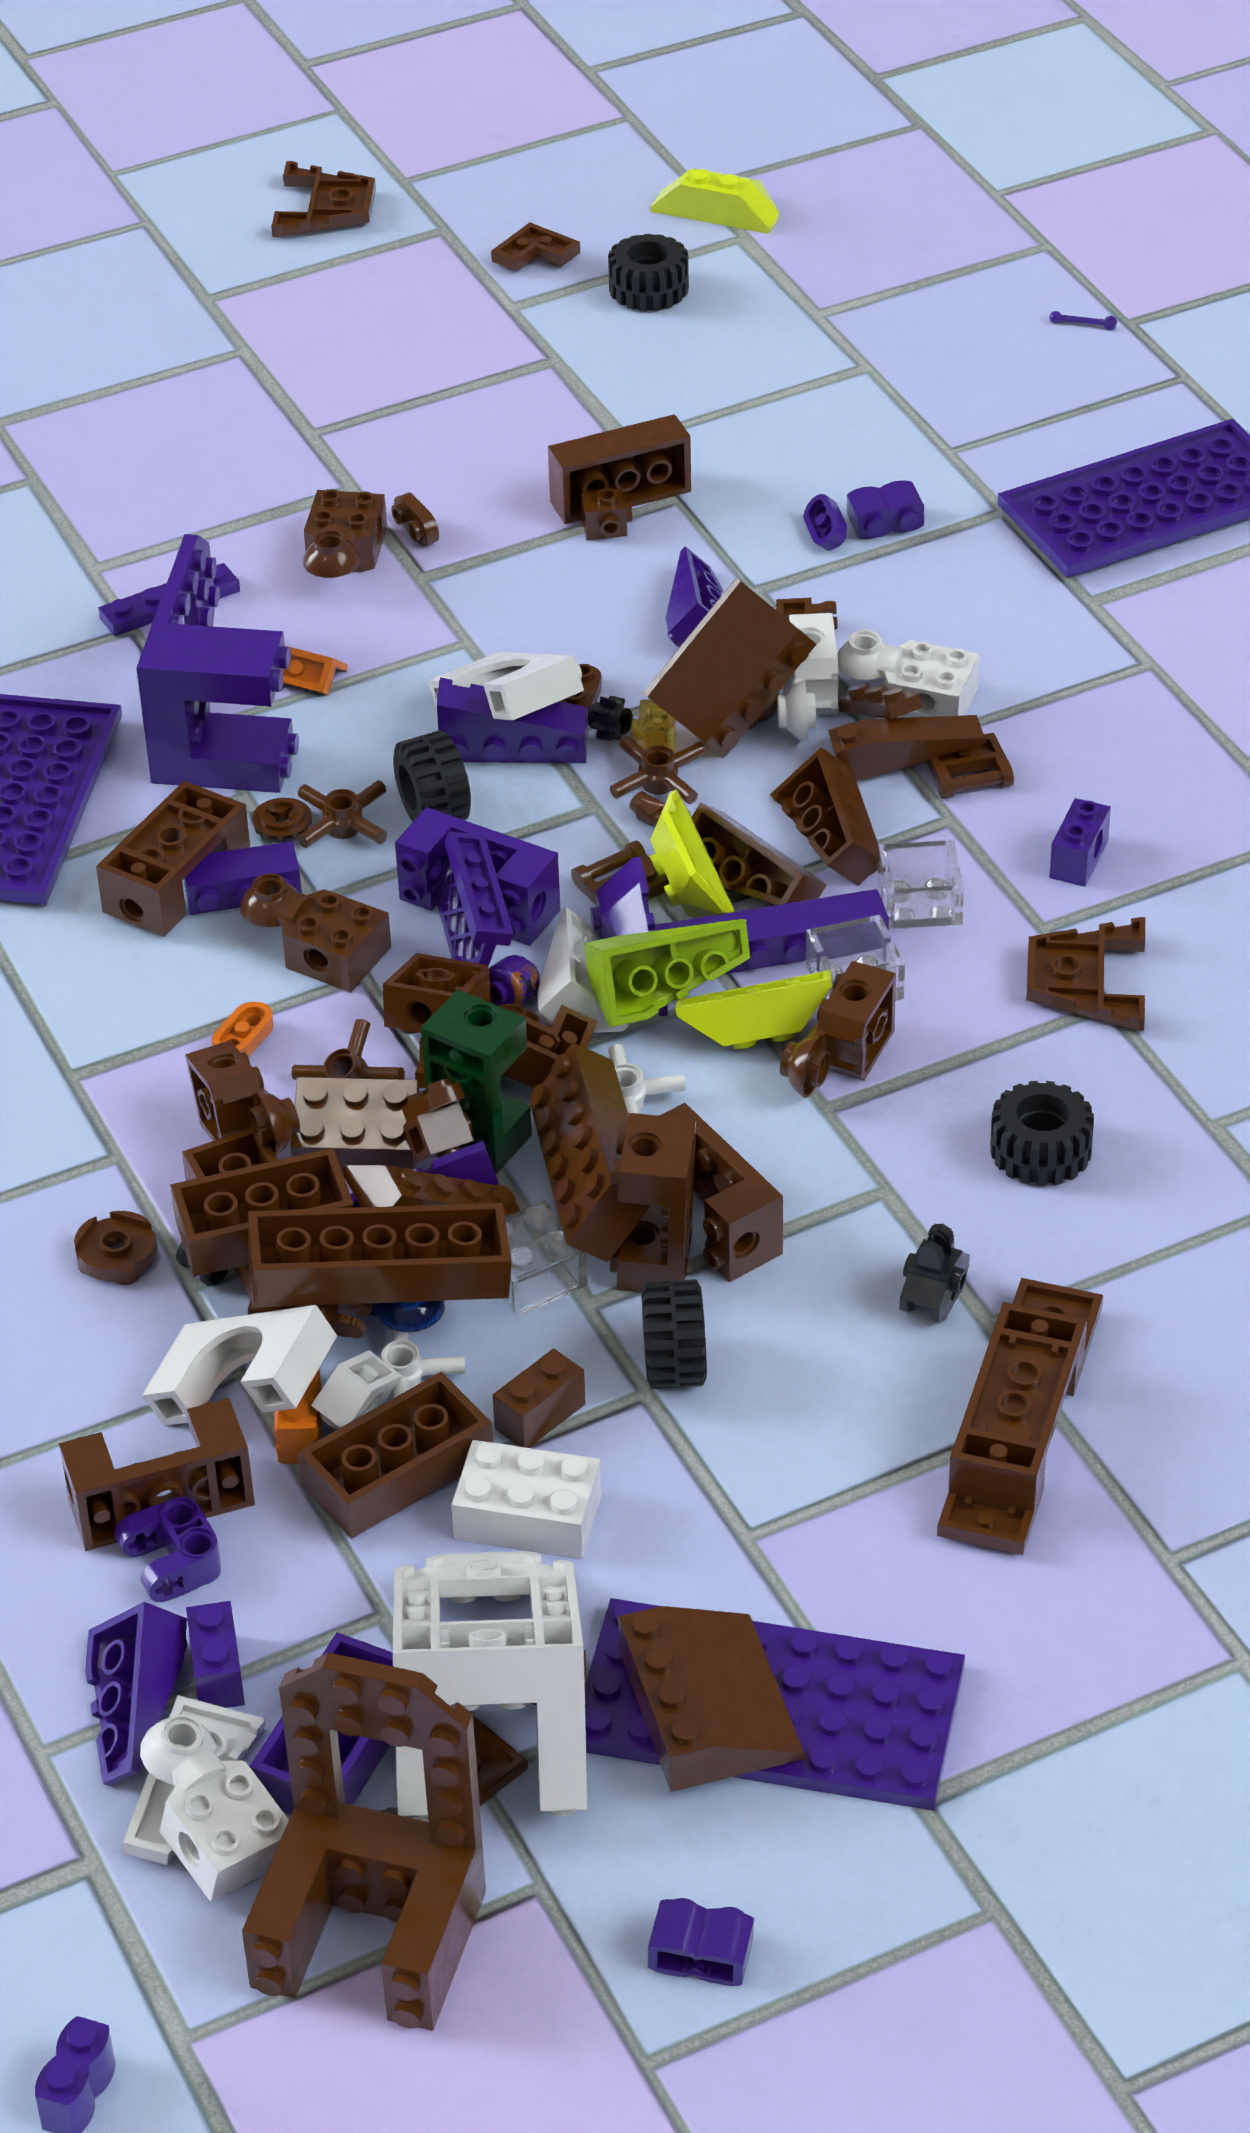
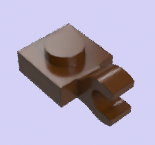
(804, 606)

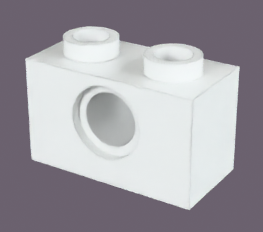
(355, 1389)

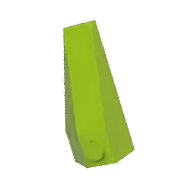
(651, 969)

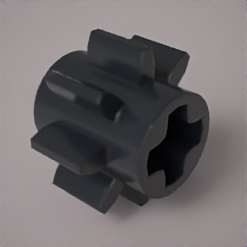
(610, 718)

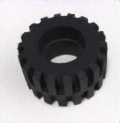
(648, 272)
(431, 776)
(1041, 1133)
(674, 1334)

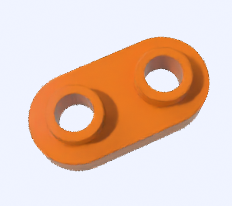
(246, 1027)

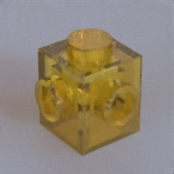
(654, 726)

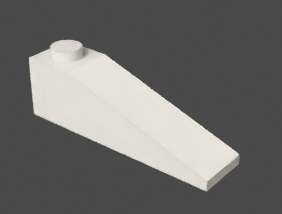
(566, 974)

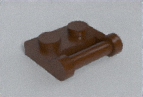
(972, 760)
(584, 876)

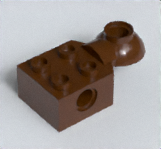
(344, 532)
(321, 931)
(427, 984)
(850, 1030)
(234, 1099)

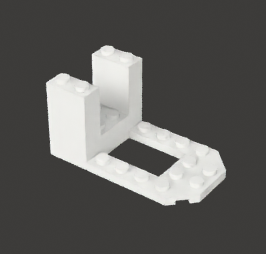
(498, 1661)

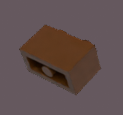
(539, 1399)

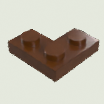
(535, 242)

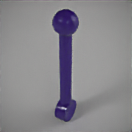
(1109, 322)

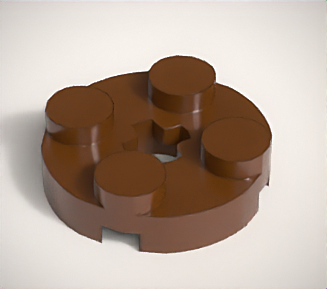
(118, 1264)

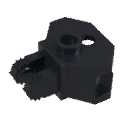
(934, 1274)

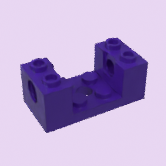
(524, 871)

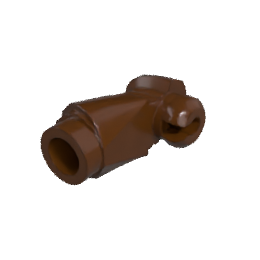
(647, 808)

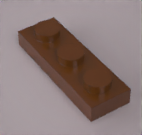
(879, 701)

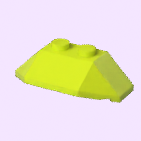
(719, 200)
(686, 863)
(756, 1011)

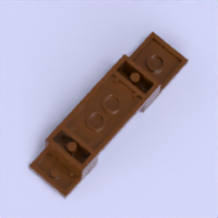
(1014, 1412)

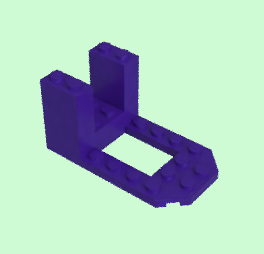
(202, 664)

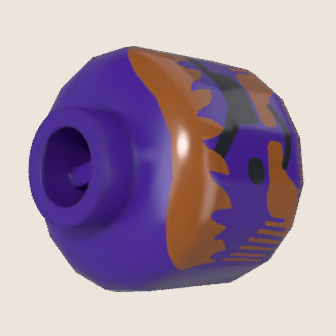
(513, 981)

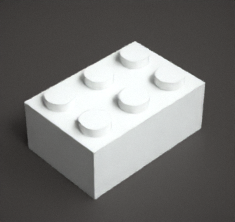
(527, 1499)

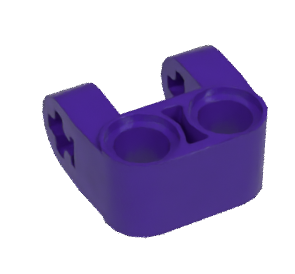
(186, 1536)

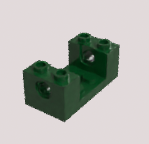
(474, 1047)

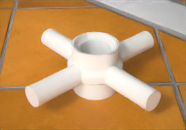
(634, 1086)
(405, 1359)

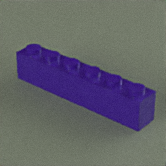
(779, 931)

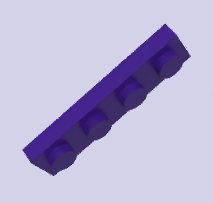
(140, 609)

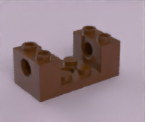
(146, 869)
(660, 1173)
(739, 1204)
(211, 1474)

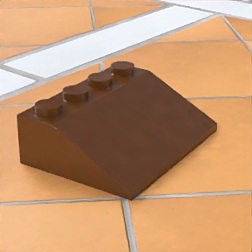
(730, 668)
(706, 1694)

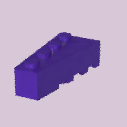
(544, 736)

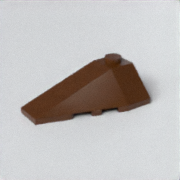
(892, 744)

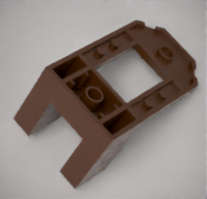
(368, 1859)

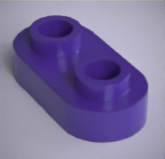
(825, 522)

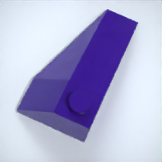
(692, 596)
(624, 905)
(133, 1673)

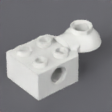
(939, 674)
(814, 684)
(218, 1811)

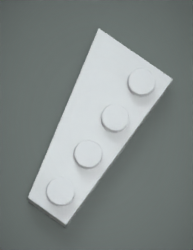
(233, 1735)

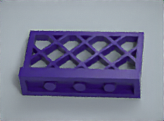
(472, 901)

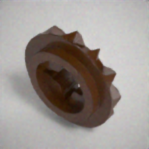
(279, 810)

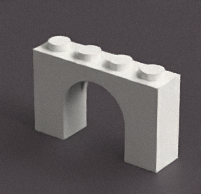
(518, 681)
(284, 1351)

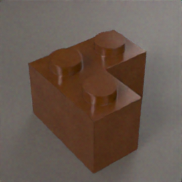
(548, 1043)

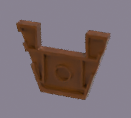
(334, 201)
(1068, 972)

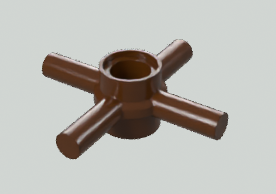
(658, 769)
(342, 814)
(348, 1061)

